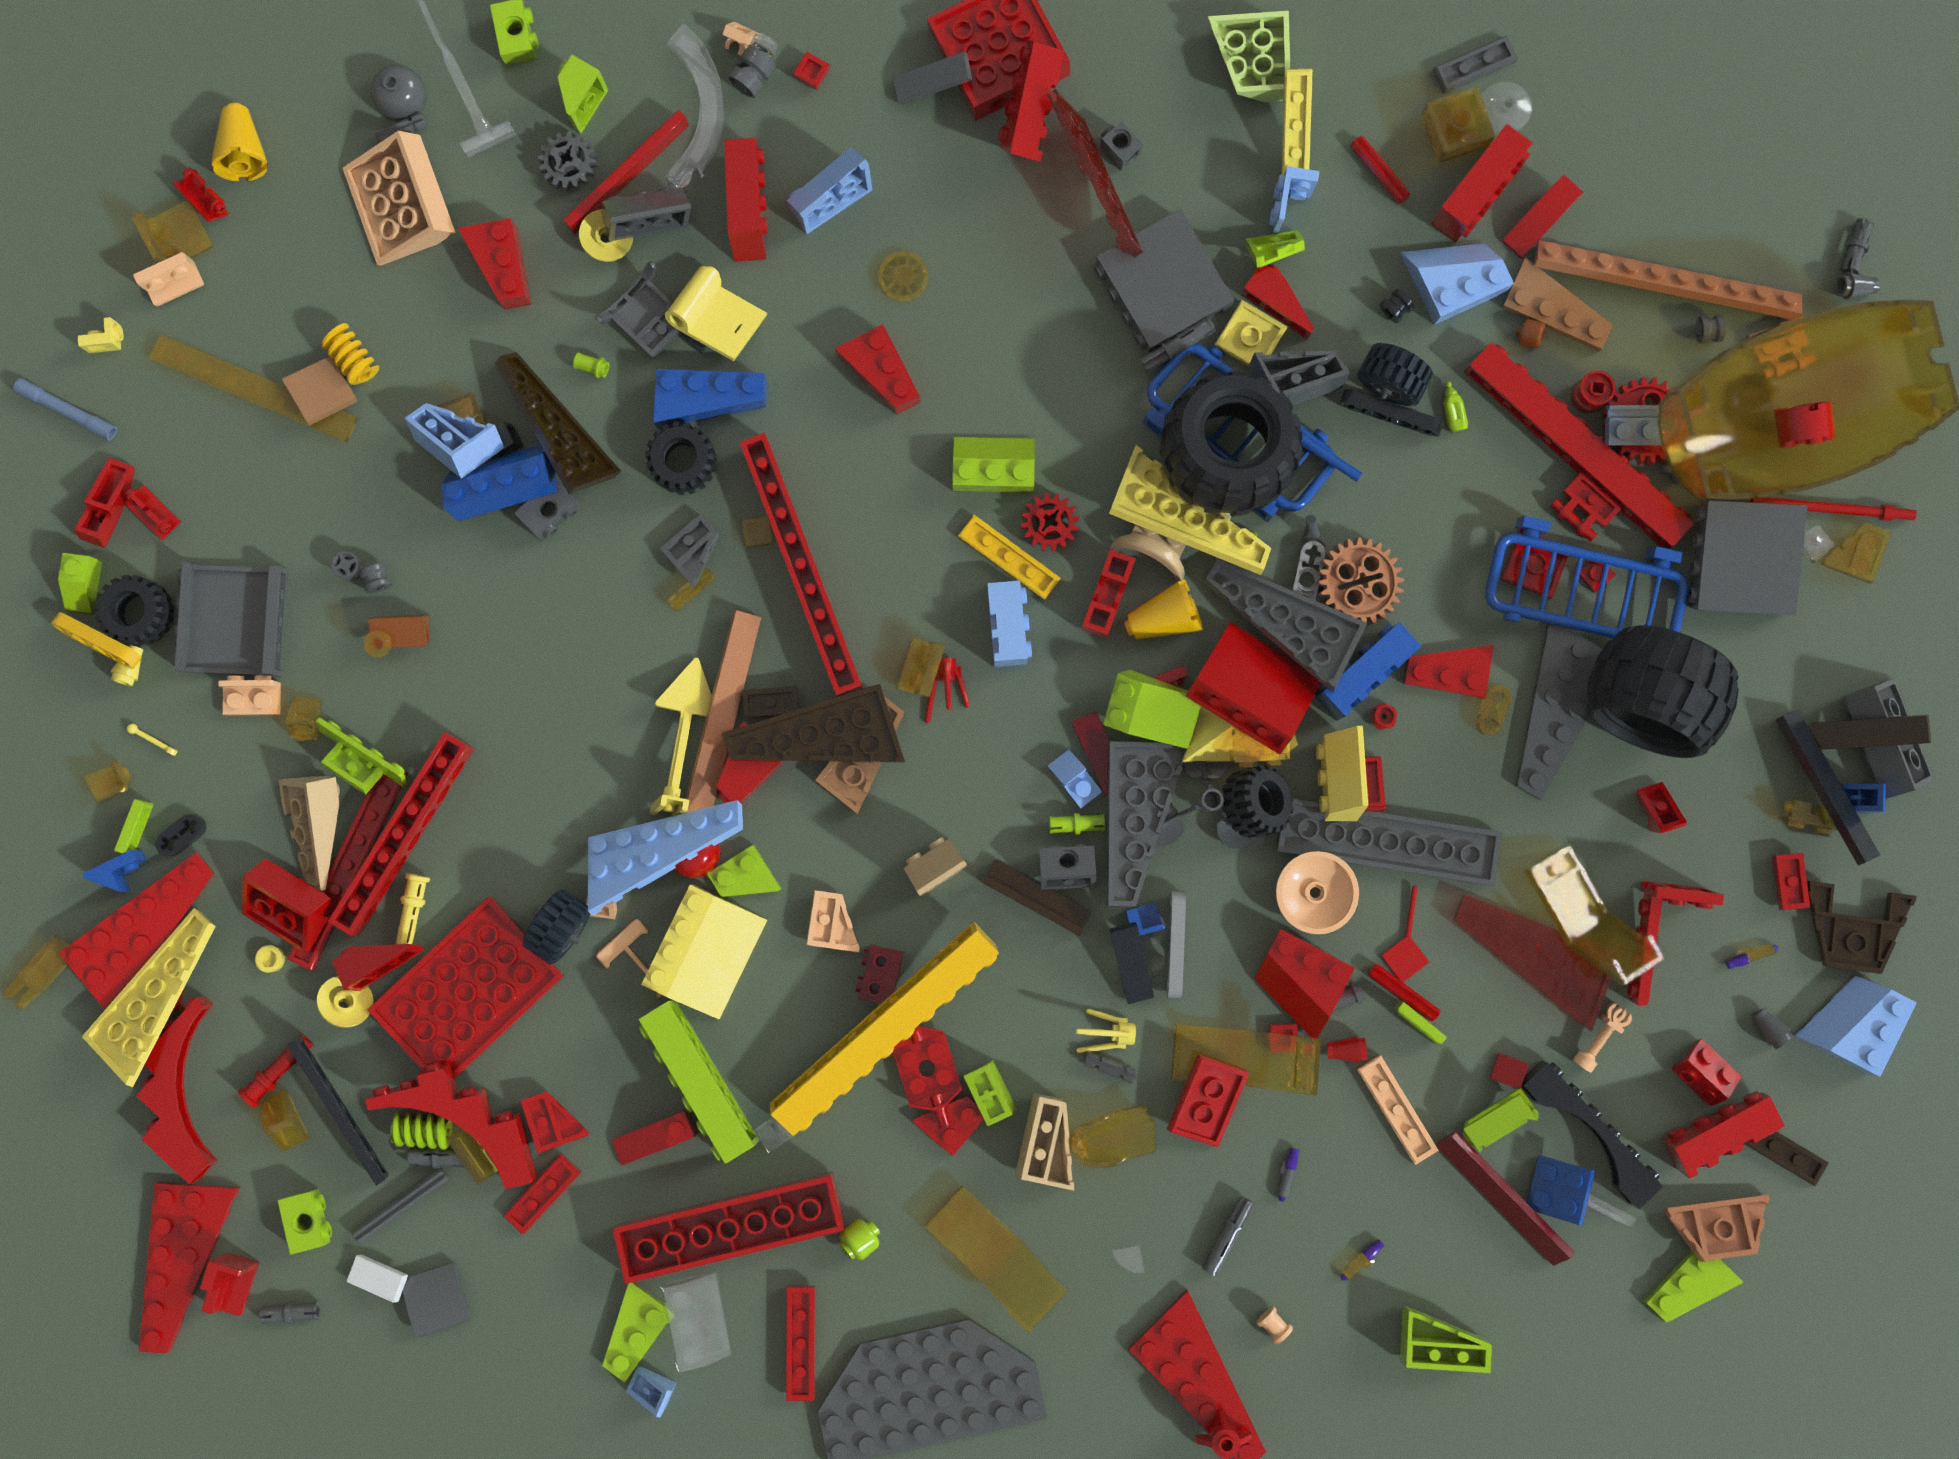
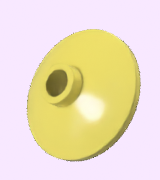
(590, 236)
(332, 994)

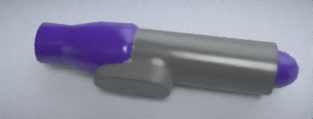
(1287, 1172)

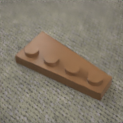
(1545, 300)
(853, 780)

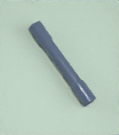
(89, 421)

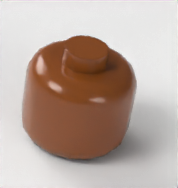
(1531, 333)

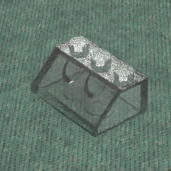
(696, 1321)

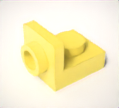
(102, 341)

